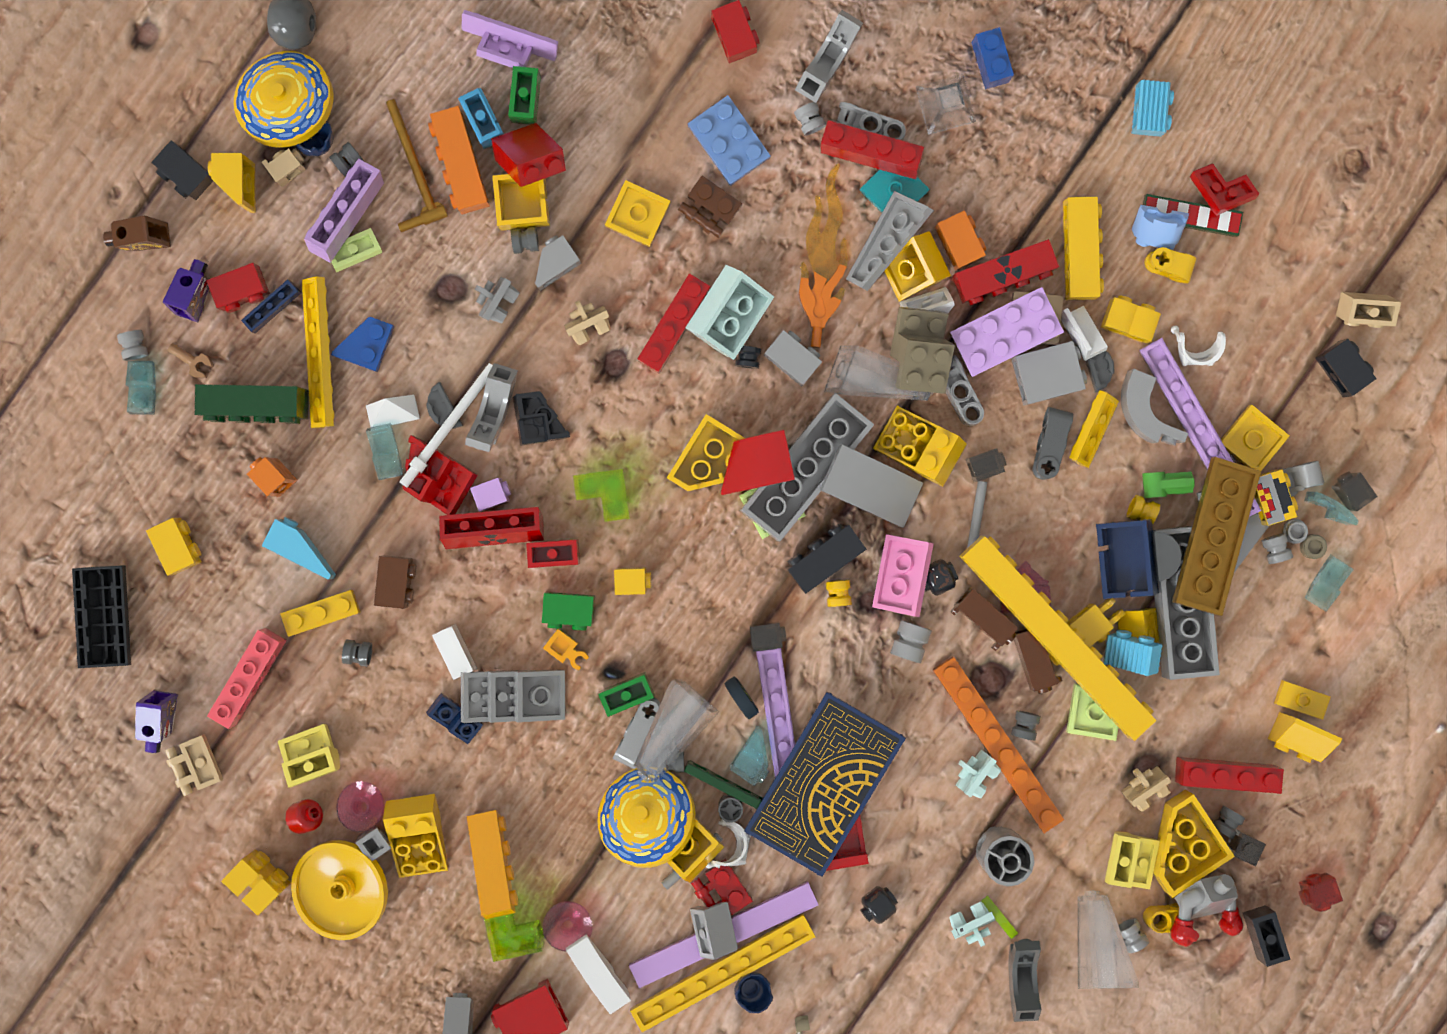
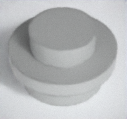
(1295, 530)

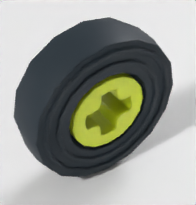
(741, 697)

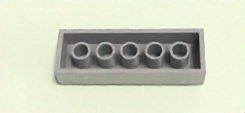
(781, 504)
(1184, 632)

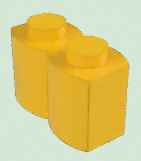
(1130, 319)

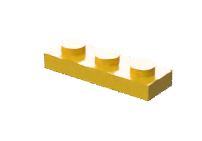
(1093, 429)
(320, 613)

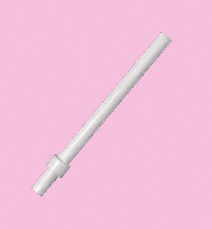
(419, 464)

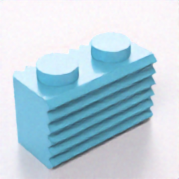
(1151, 108)
(1133, 653)

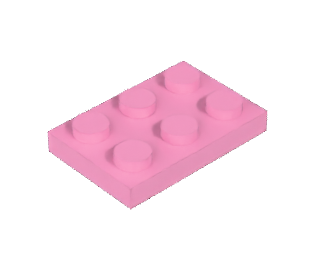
(902, 575)

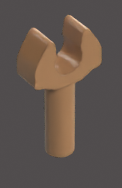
(191, 360)

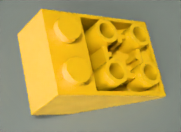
(920, 445)
(415, 835)

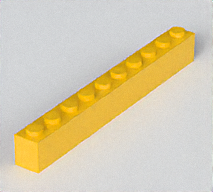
(1058, 638)

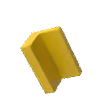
(1140, 623)

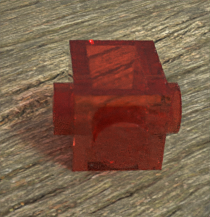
(1320, 891)

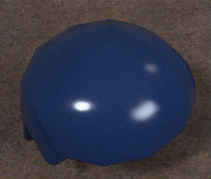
(319, 143)
(753, 993)

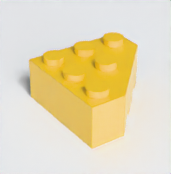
(705, 456)
(1188, 845)

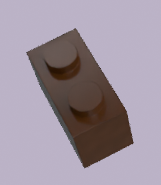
(394, 582)

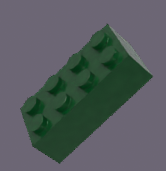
(245, 402)

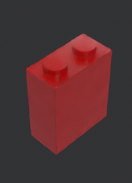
(528, 154)

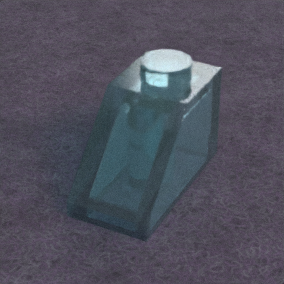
(752, 760)

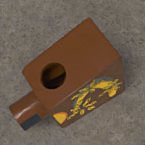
(138, 234)

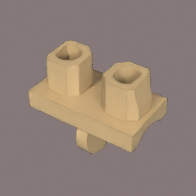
(577, 327)
(1146, 785)

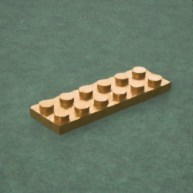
(1216, 536)

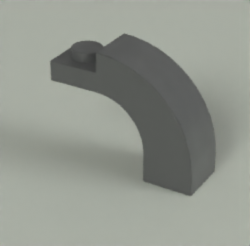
(1023, 980)

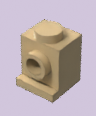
(285, 166)

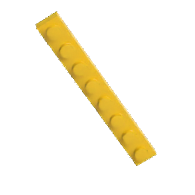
(722, 972)

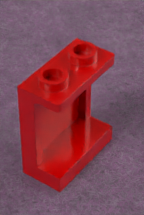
(852, 850)
(531, 1013)

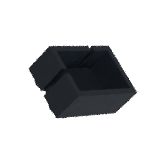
(825, 557)

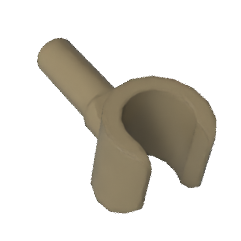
(802, 1024)

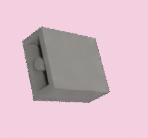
(1049, 373)

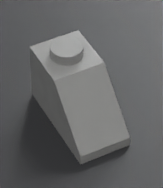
(555, 261)

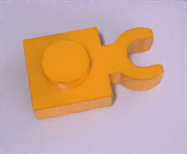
(562, 647)

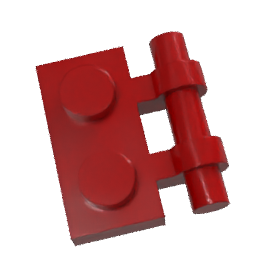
(727, 886)

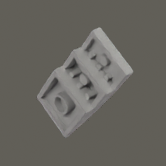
(871, 486)
(512, 696)

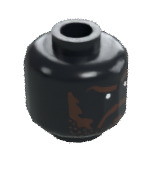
(941, 577)
(878, 905)

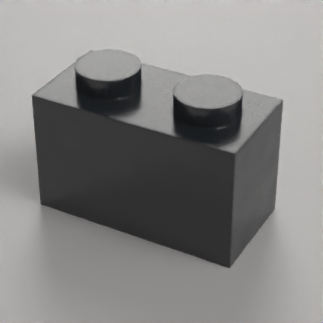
(183, 170)
(1346, 367)
(1266, 935)

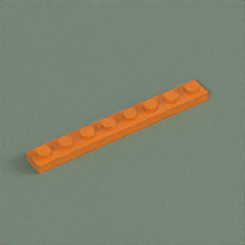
(998, 744)

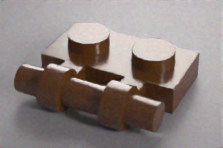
(715, 201)

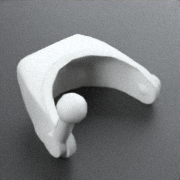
(1203, 358)
(740, 854)

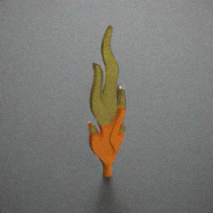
(822, 257)

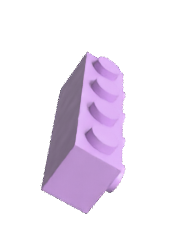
(344, 210)

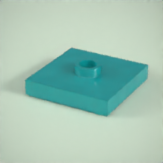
(883, 184)

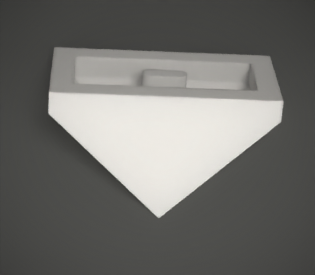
(936, 300)
(393, 410)

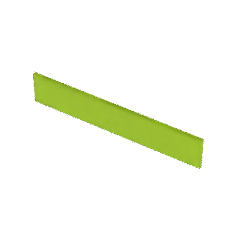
(999, 917)

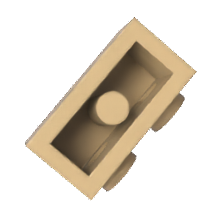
(1368, 309)

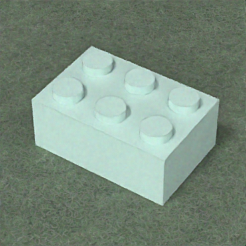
(730, 312)

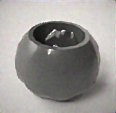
(291, 23)

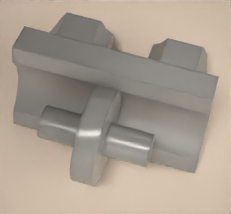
(501, 290)

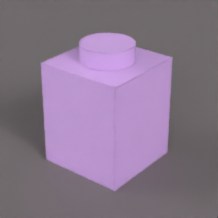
(491, 494)

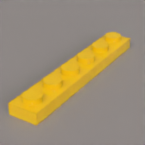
(317, 352)

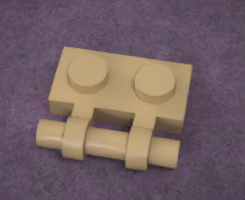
(199, 761)

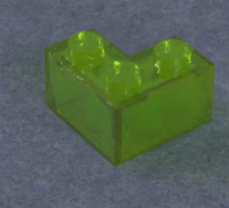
(609, 487)
(513, 940)

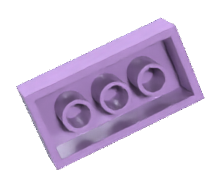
(1007, 331)

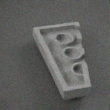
(891, 233)

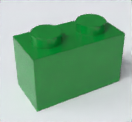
(524, 95)
(568, 610)
(626, 694)

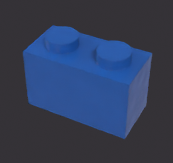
(992, 58)

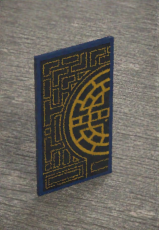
(824, 784)

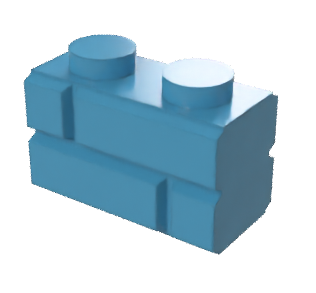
(481, 117)

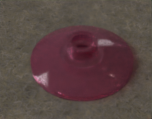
(350, 810)
(555, 931)

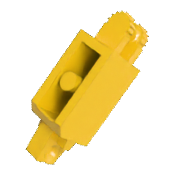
(1093, 623)

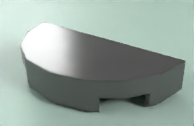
(1100, 370)
(440, 406)
(1166, 555)

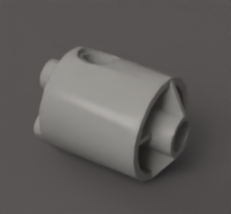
(1005, 856)

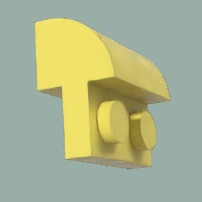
(308, 755)
(1131, 860)

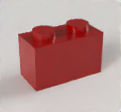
(734, 31)
(238, 288)
(553, 553)

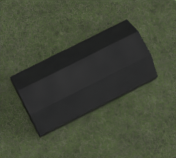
(101, 616)

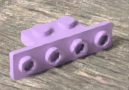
(507, 43)

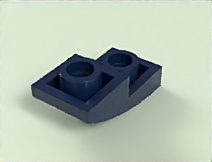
(449, 715)

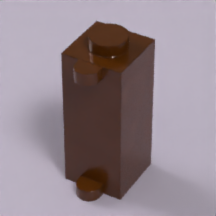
(986, 618)
(1035, 662)

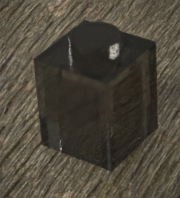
(986, 464)
(1354, 491)
(767, 636)
(1246, 847)

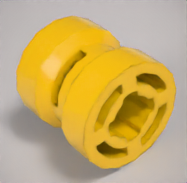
(1142, 510)
(838, 593)

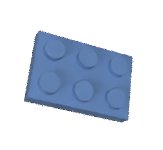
(729, 140)

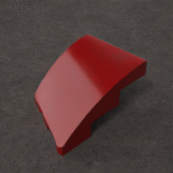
(758, 463)
(442, 482)

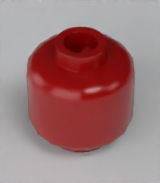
(304, 816)

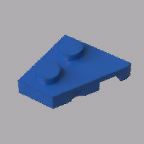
(366, 344)

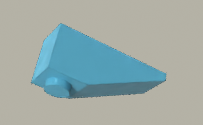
(294, 544)

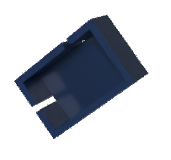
(1129, 560)

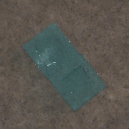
(385, 451)
(1335, 510)
(1328, 582)

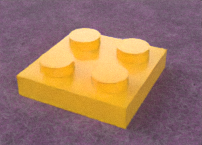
(637, 213)
(1254, 438)

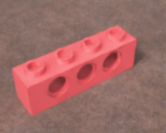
(246, 678)

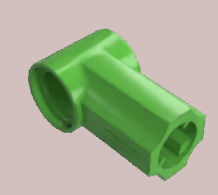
(1160, 484)

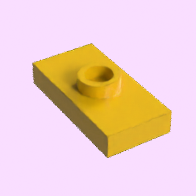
(1302, 699)

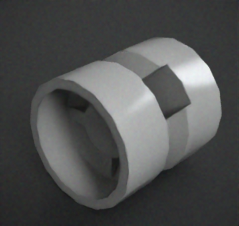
(911, 641)

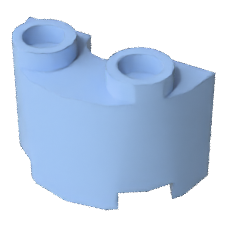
(1158, 228)

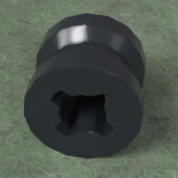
(748, 357)

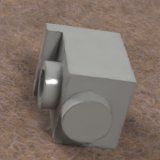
(373, 843)

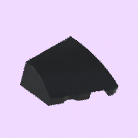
(536, 419)

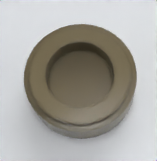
(1313, 546)

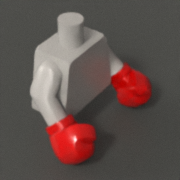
(1206, 898)

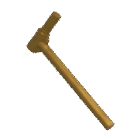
(433, 210)

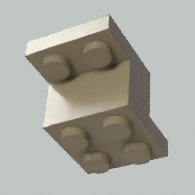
(922, 350)

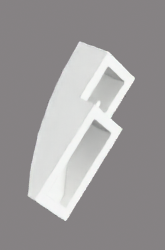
(598, 974)

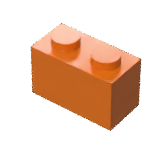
(960, 240)
(271, 476)

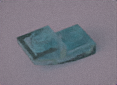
(142, 387)

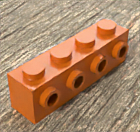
(459, 159)

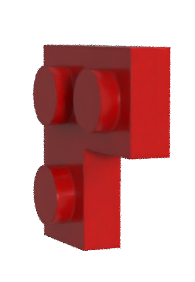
(1221, 194)

